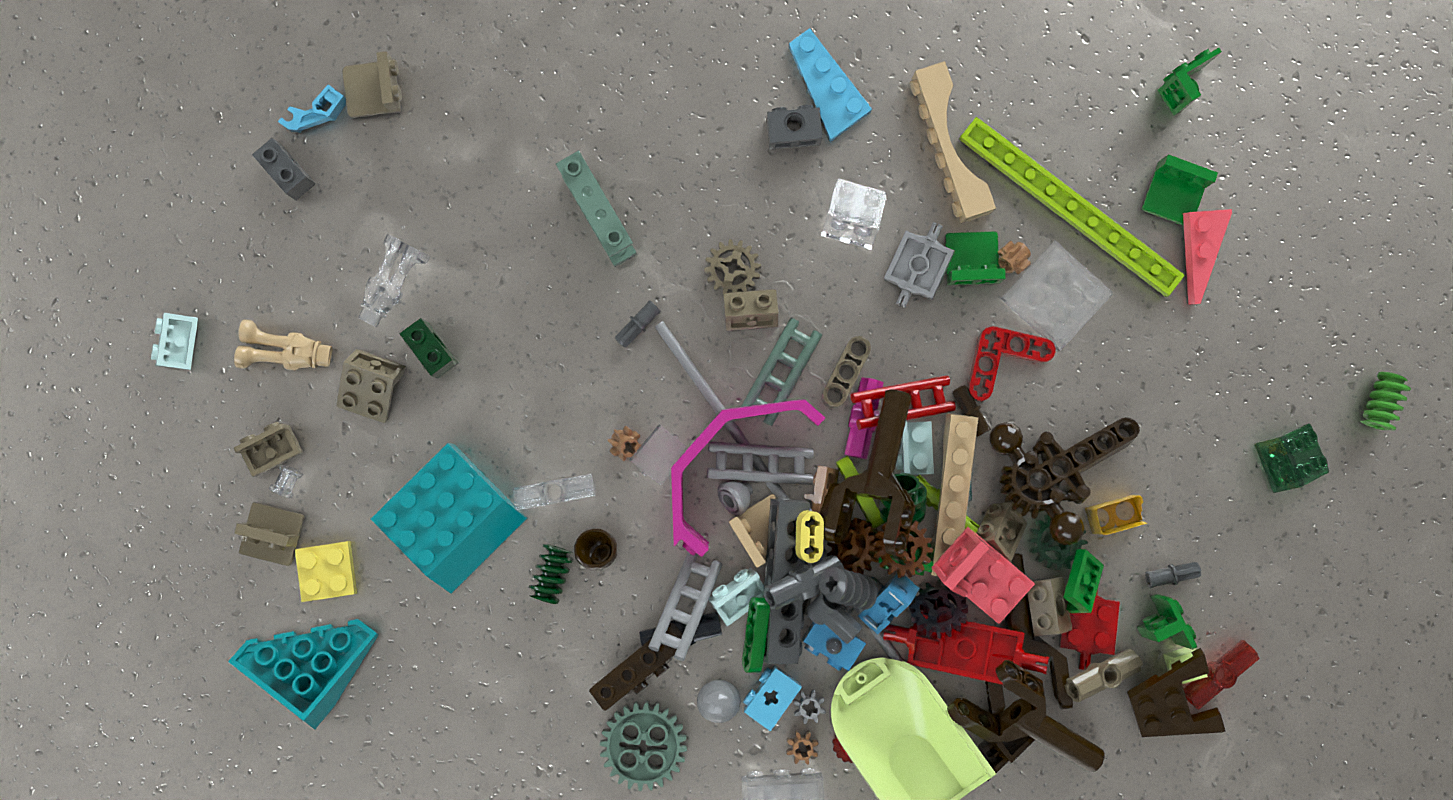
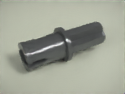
(637, 324)
(1172, 574)

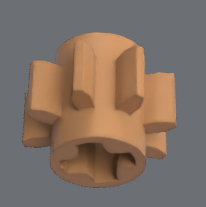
(1014, 257)
(624, 443)
(797, 752)

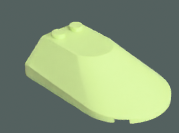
(903, 734)

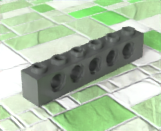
(777, 567)

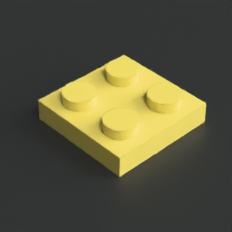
(326, 571)

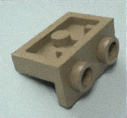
(751, 310)
(1003, 528)

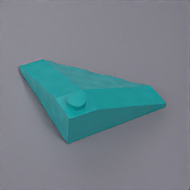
(307, 669)

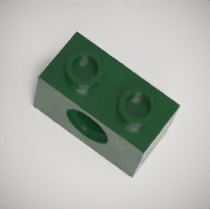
(428, 348)

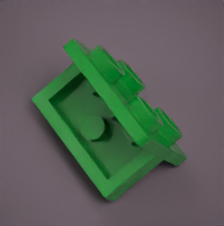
(1168, 623)

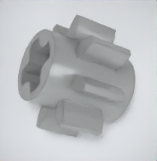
(813, 713)

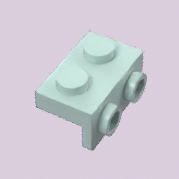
(733, 599)

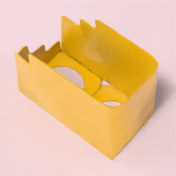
(1110, 508)

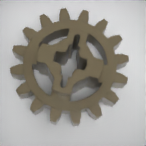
(721, 263)

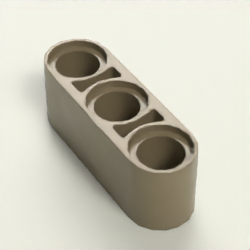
(855, 363)

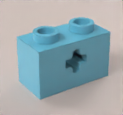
(785, 691)

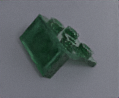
(1292, 459)

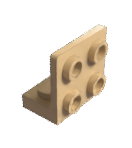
(753, 530)

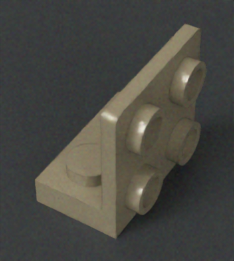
(368, 385)

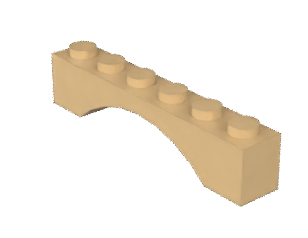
(969, 193)
(955, 482)

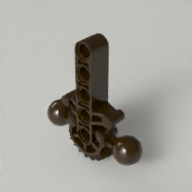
(1064, 526)

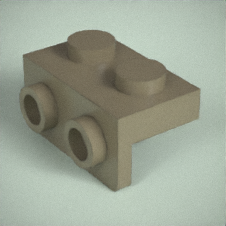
(269, 448)

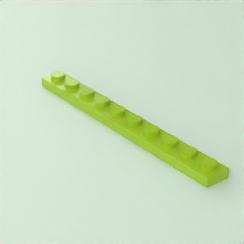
(1071, 207)

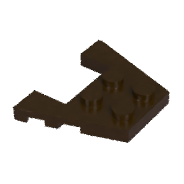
(1162, 706)

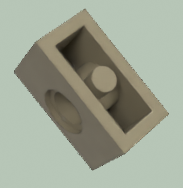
(1049, 607)

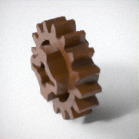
(856, 548)
(906, 561)

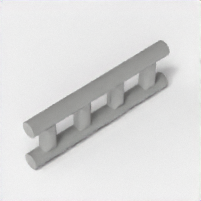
(773, 474)
(670, 611)

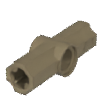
(1103, 675)

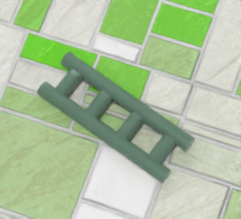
(778, 355)

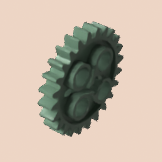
(642, 770)

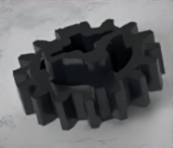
(940, 612)

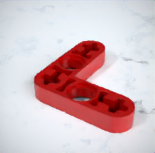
(1003, 347)

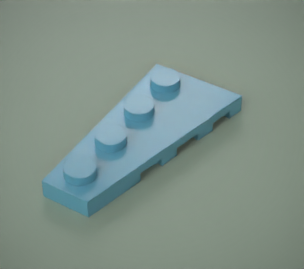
(828, 85)

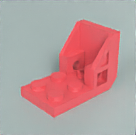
(982, 575)

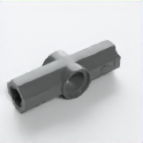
(800, 583)

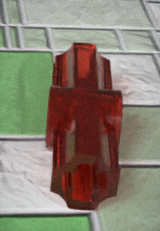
(1233, 663)

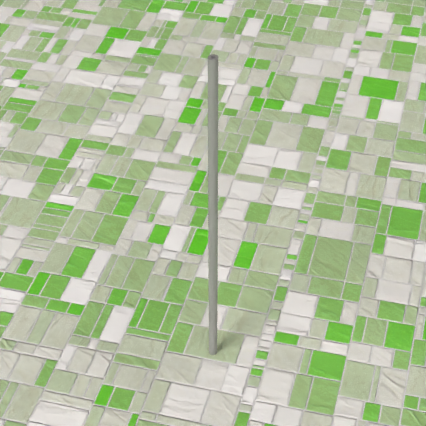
(739, 437)

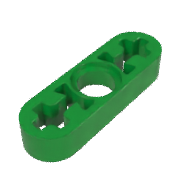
(755, 635)

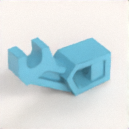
(315, 116)

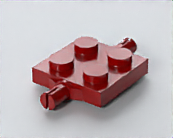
(1093, 631)

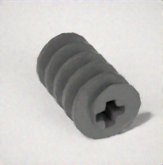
(848, 588)

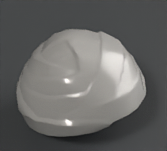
(718, 701)

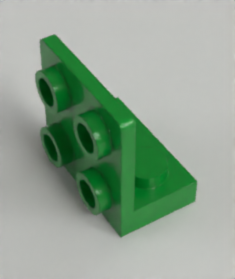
(1179, 88)
(1177, 188)
(974, 258)

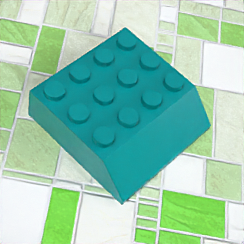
(448, 518)

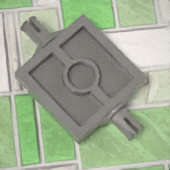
(919, 265)

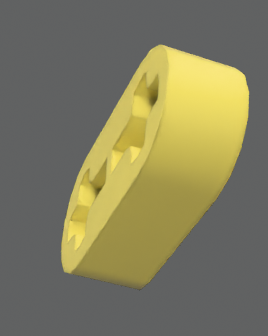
(809, 536)

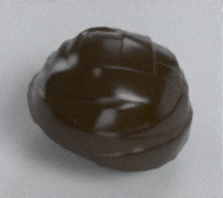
(595, 549)

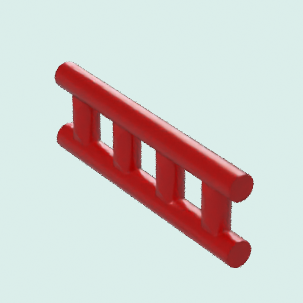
(913, 389)

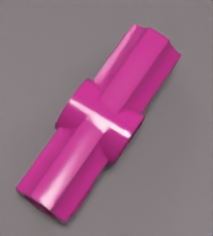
(860, 440)

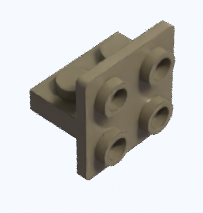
(270, 534)

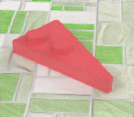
(1203, 239)

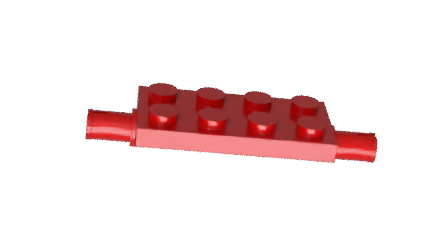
(967, 653)

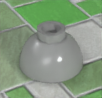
(735, 496)

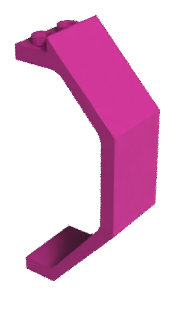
(692, 540)

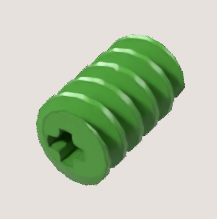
(1385, 400)

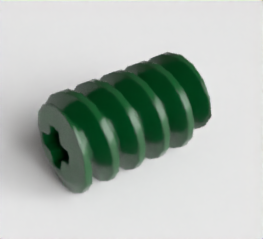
(551, 574)

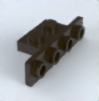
(634, 672)

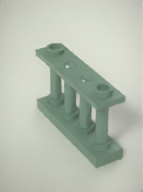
(596, 208)

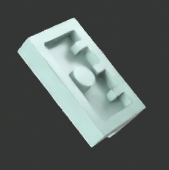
(175, 341)
(916, 449)

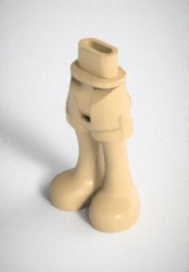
(296, 353)

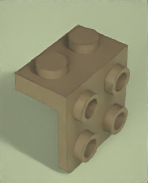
(372, 87)

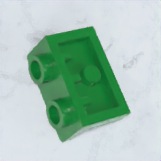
(1083, 582)

